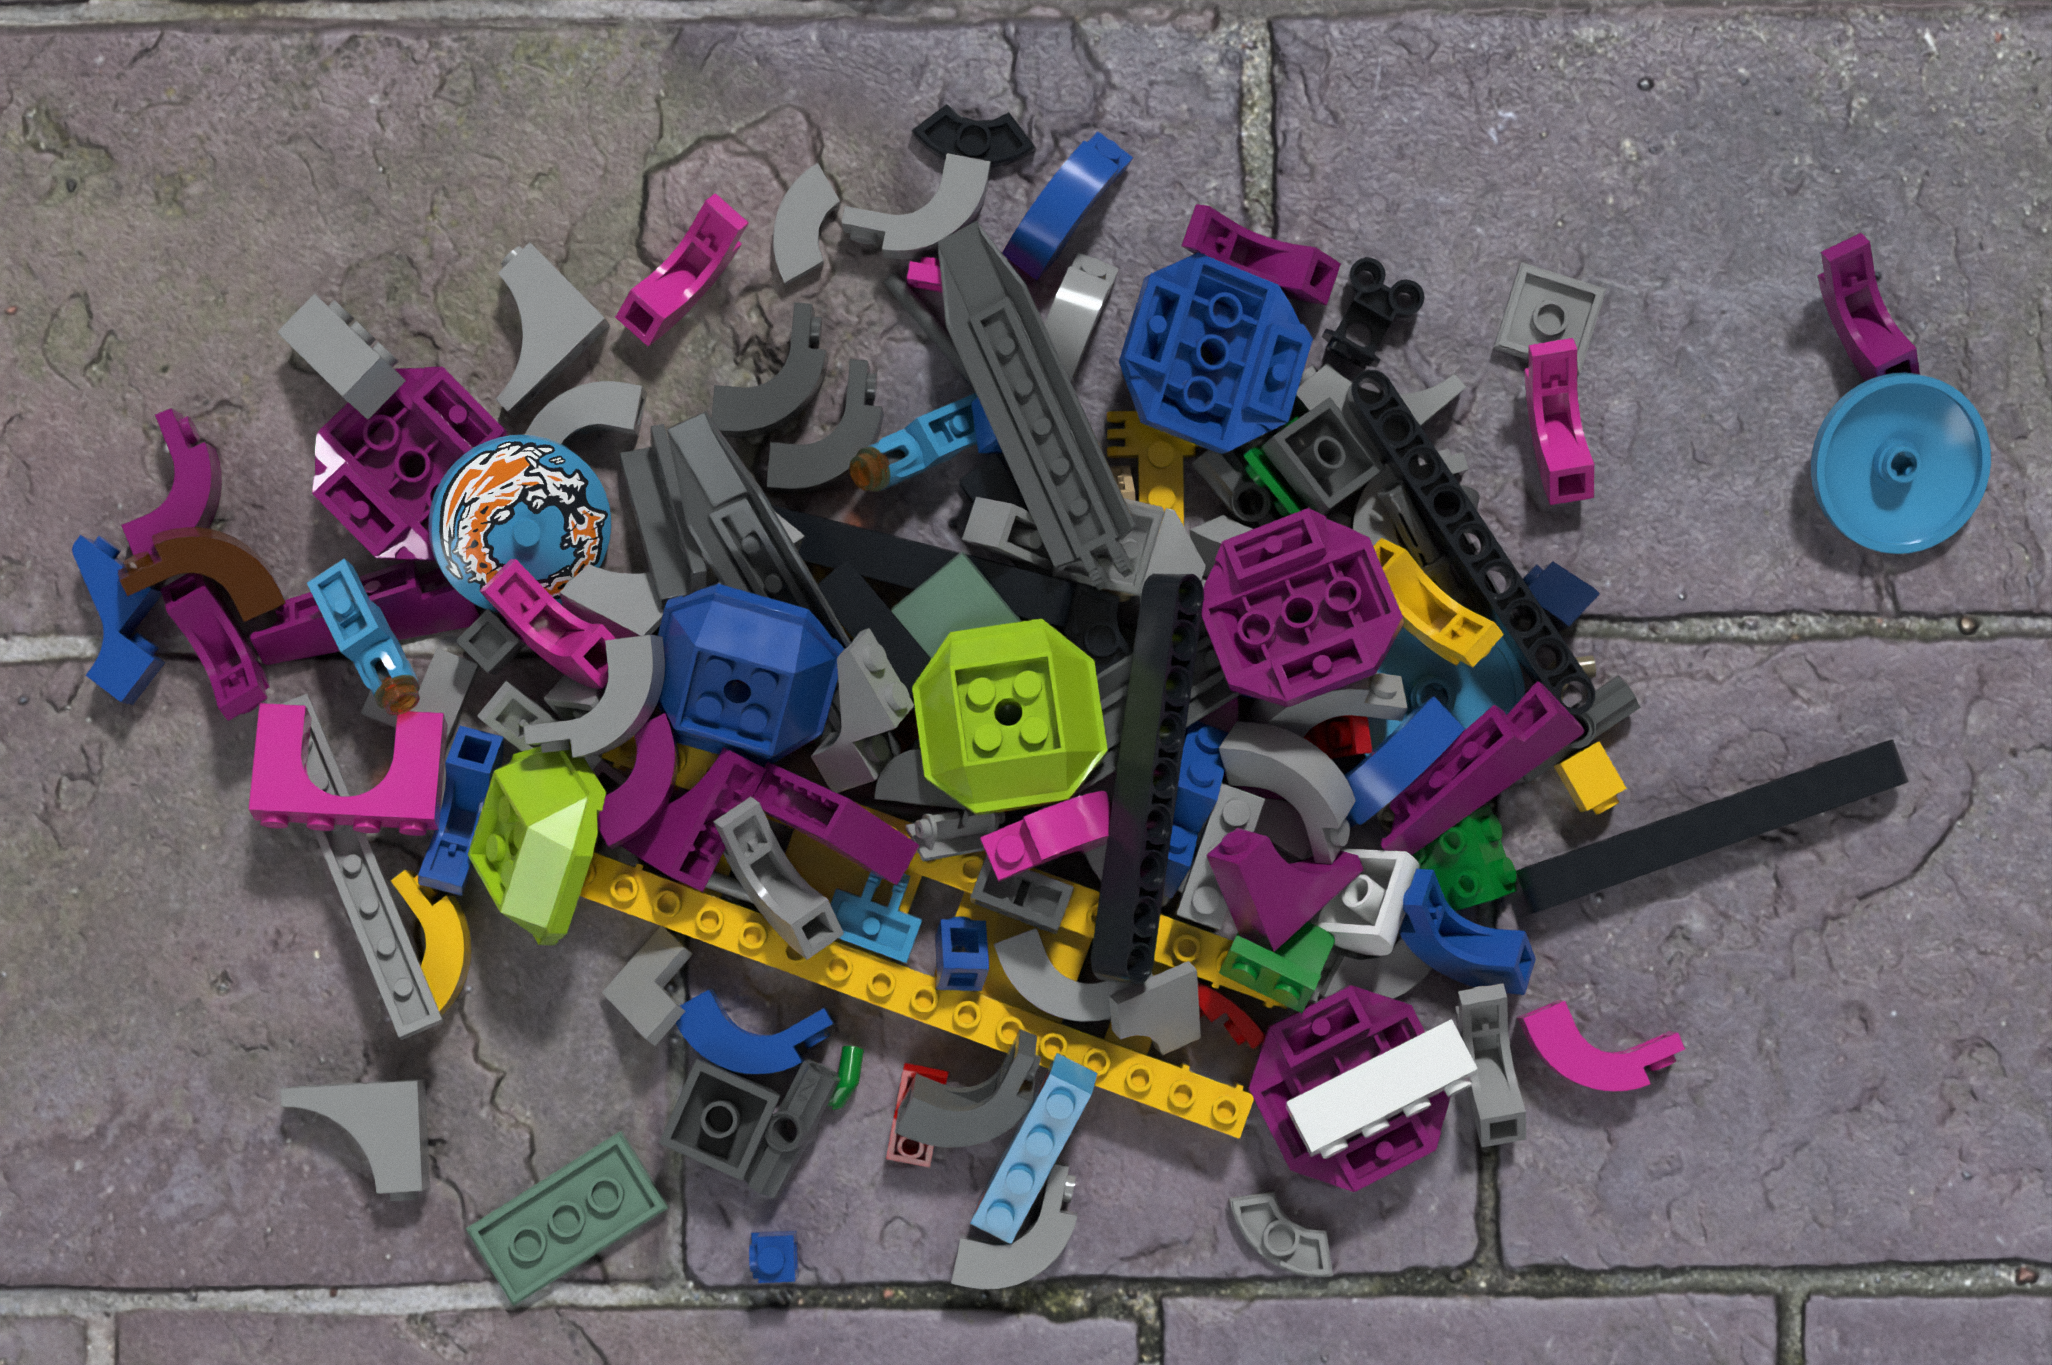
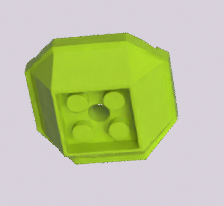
(1016, 765)
(538, 839)

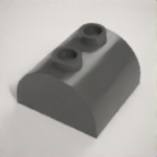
(1323, 457)
(905, 782)
(720, 1118)

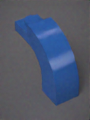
(1065, 203)
(1400, 759)
(468, 777)
(1460, 947)
(733, 1048)

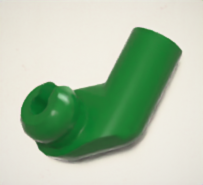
(849, 1073)

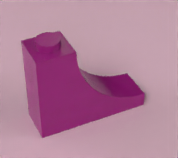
(835, 823)
(684, 835)
(1267, 893)

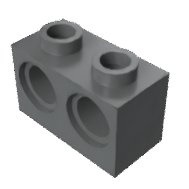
(1023, 897)

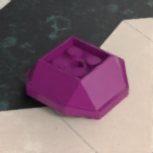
(364, 460)
(1290, 569)
(1322, 1045)

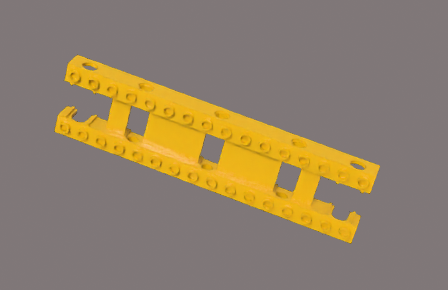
(982, 1016)

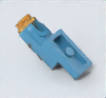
(915, 448)
(365, 638)

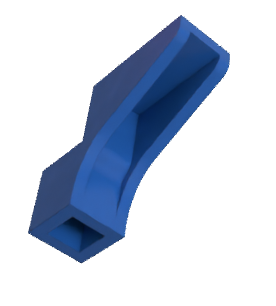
(124, 662)
(1196, 796)

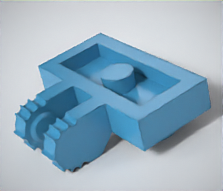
(874, 924)

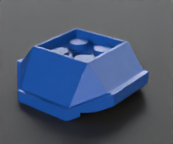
(1254, 348)
(754, 639)

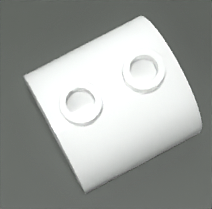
(1370, 908)

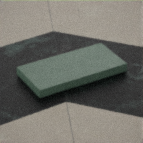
(955, 601)
(567, 1218)

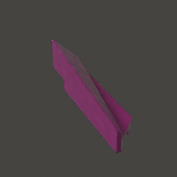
(408, 601)
(1480, 766)

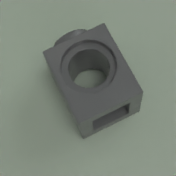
(491, 642)

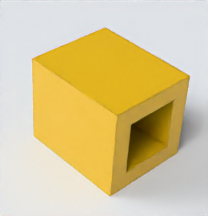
(1591, 779)

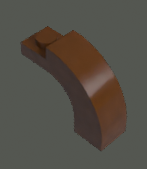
(208, 554)

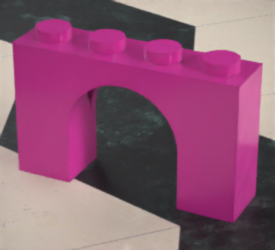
(403, 800)

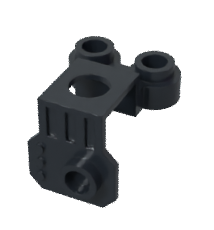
(1376, 308)

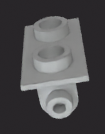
(952, 833)

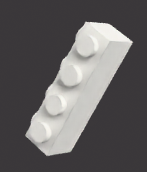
(1382, 1088)

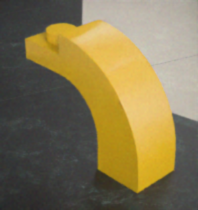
(1433, 615)
(446, 935)

